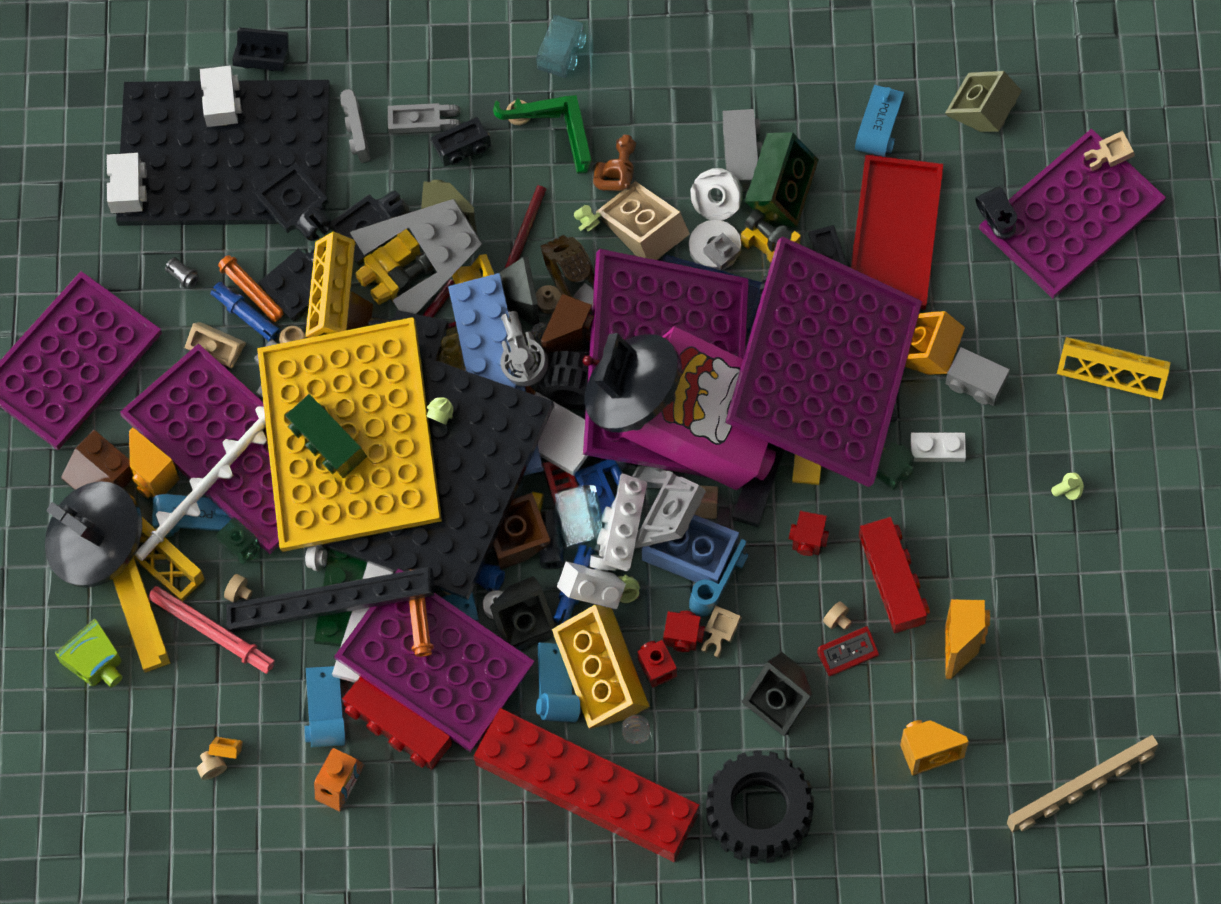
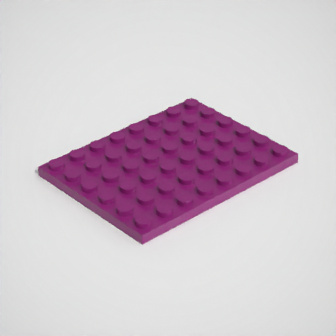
(651, 298)
(824, 362)

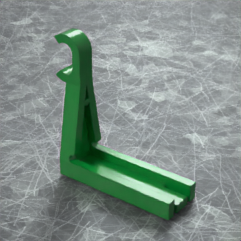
(554, 108)

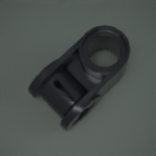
(998, 212)

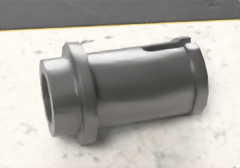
(181, 272)

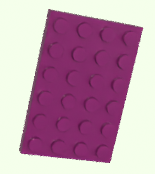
(1074, 215)
(72, 359)
(454, 686)

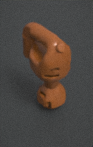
(616, 168)

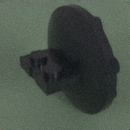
(632, 382)
(93, 534)

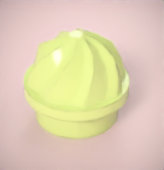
(440, 410)
(631, 589)

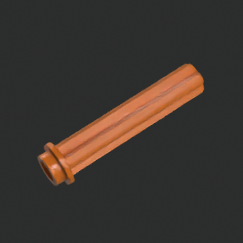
(250, 288)
(422, 645)

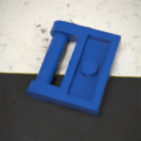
(595, 477)

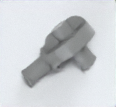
(521, 354)

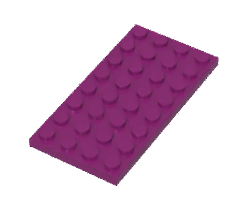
(188, 419)

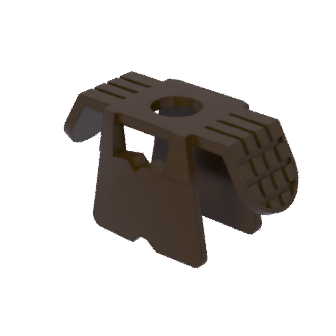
(572, 260)

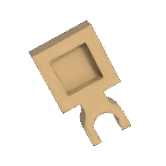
(1113, 149)
(722, 627)

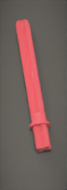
(212, 630)

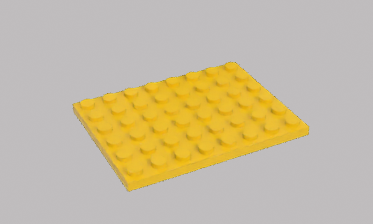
(377, 394)

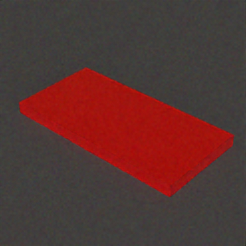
(897, 223)

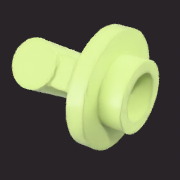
(587, 218)
(1071, 486)

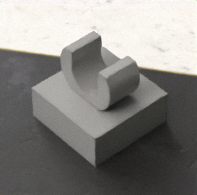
(721, 251)

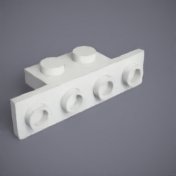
(622, 523)

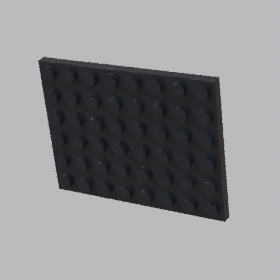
(213, 171)
(477, 472)

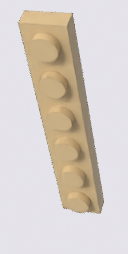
(1073, 790)

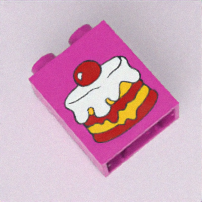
(694, 424)

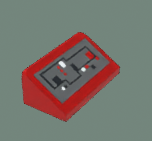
(847, 651)

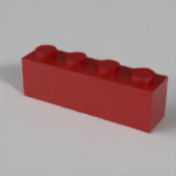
(893, 575)
(397, 723)

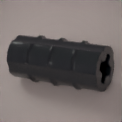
(552, 555)

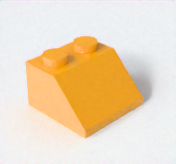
(934, 343)
(151, 467)
(931, 745)

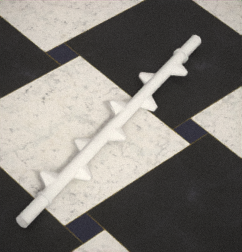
(201, 485)

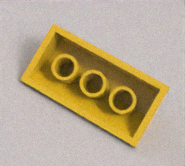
(600, 667)

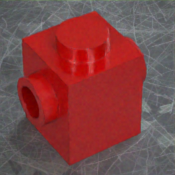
(809, 533)
(683, 631)
(656, 663)

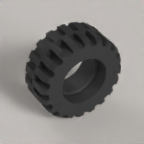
(759, 771)

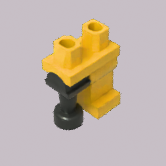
(764, 235)
(387, 269)

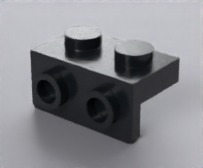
(261, 49)
(461, 142)

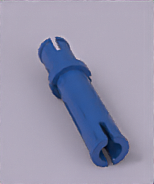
(237, 305)
(566, 604)

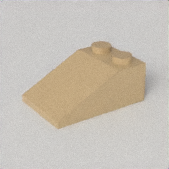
(644, 222)

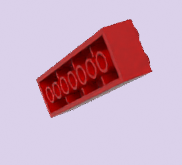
(587, 784)

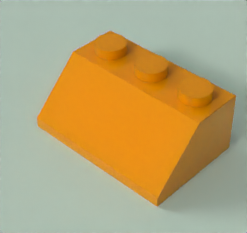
(964, 633)

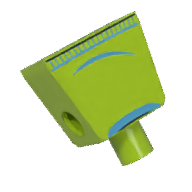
(91, 656)

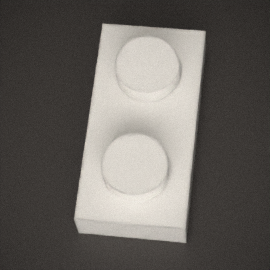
(938, 447)

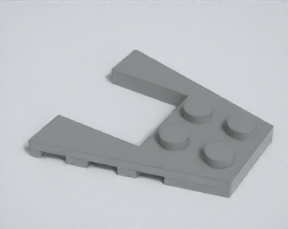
(444, 238)
(672, 508)

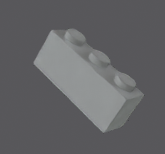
(741, 144)

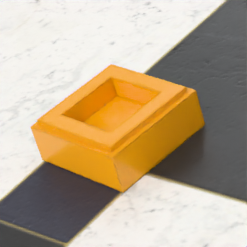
(225, 747)

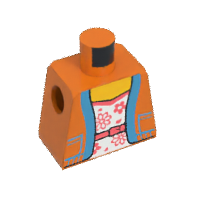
(338, 777)

